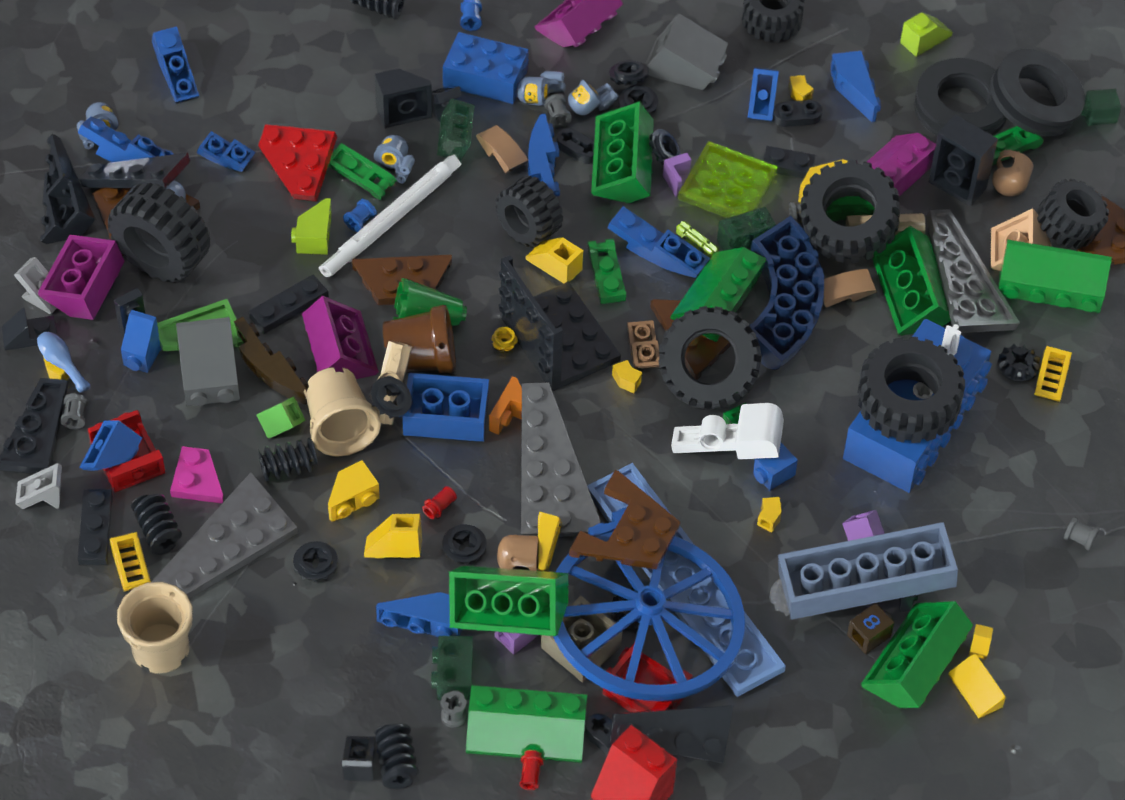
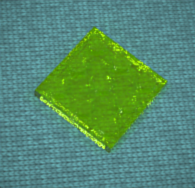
(727, 181)

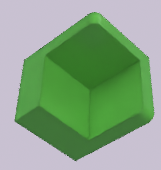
(281, 417)

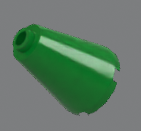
(416, 298)

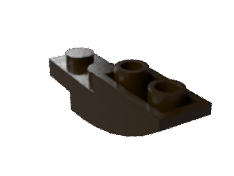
(269, 367)

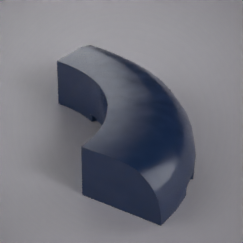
(794, 291)

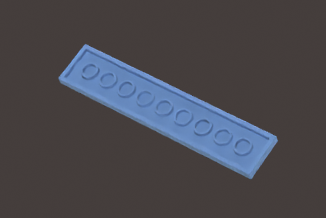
(756, 658)

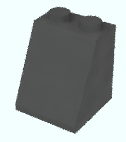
(687, 54)
(207, 361)

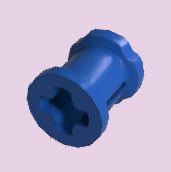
(471, 15)
(359, 215)

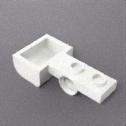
(753, 437)

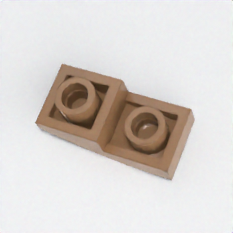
(503, 147)
(848, 285)
(643, 344)

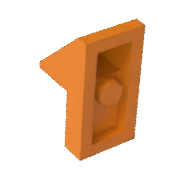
(507, 406)

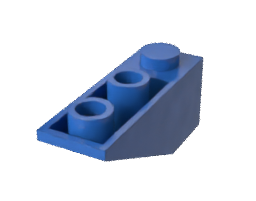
(174, 64)
(852, 80)
(419, 614)

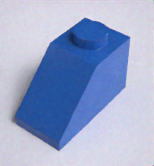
(763, 94)
(140, 342)
(111, 446)
(775, 471)

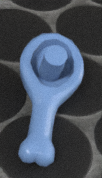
(58, 354)

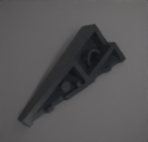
(63, 196)

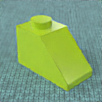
(923, 33)
(313, 229)

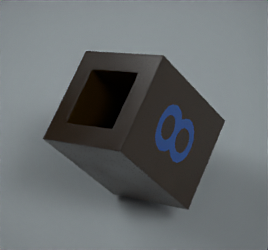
(870, 628)

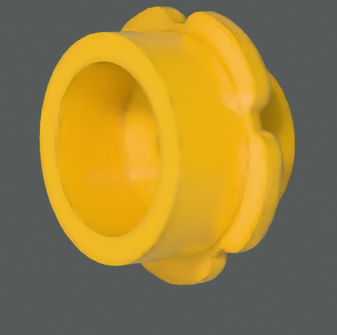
(506, 334)

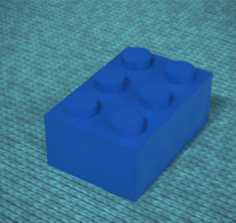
(485, 67)
(447, 407)

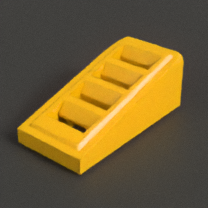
(1058, 356)
(548, 533)
(123, 542)

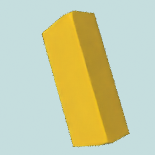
(977, 686)

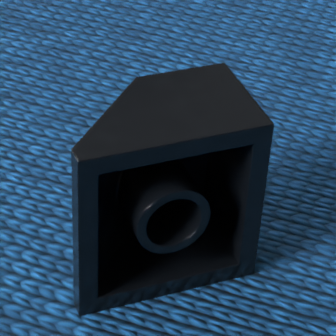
(402, 97)

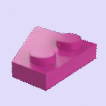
(196, 477)

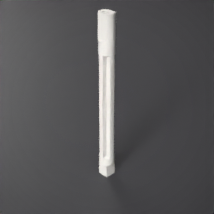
(390, 215)

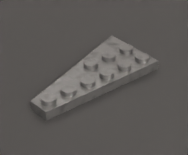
(968, 287)
(550, 468)
(231, 538)

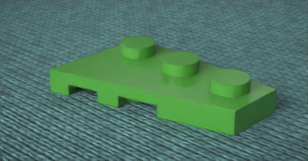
(168, 330)

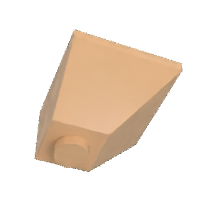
(1020, 228)

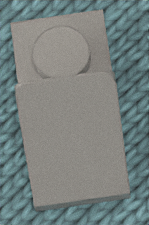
(31, 277)
(40, 486)

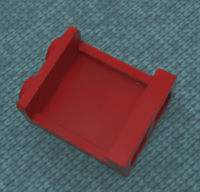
(143, 466)
(648, 673)

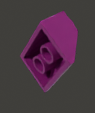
(576, 19)
(905, 159)
(82, 276)
(339, 338)

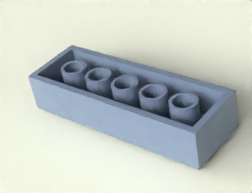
(867, 570)

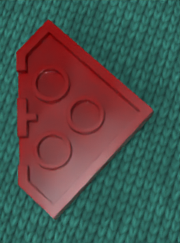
(298, 157)

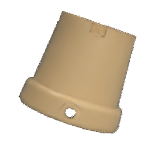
(340, 414)
(156, 625)

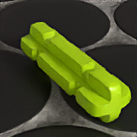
(696, 239)

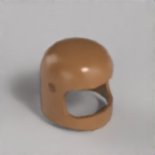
(1015, 179)
(518, 551)

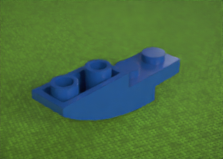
(115, 145)
(543, 153)
(657, 247)

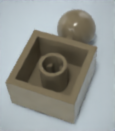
(583, 631)

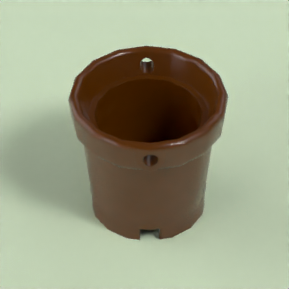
(429, 340)

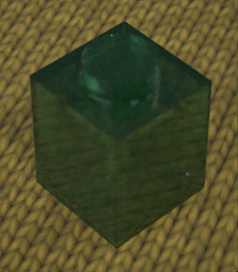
(1101, 107)

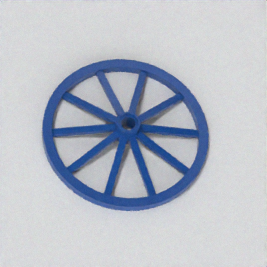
(653, 615)

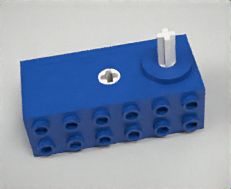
(906, 462)

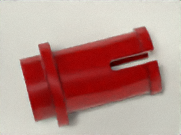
(434, 507)
(531, 767)

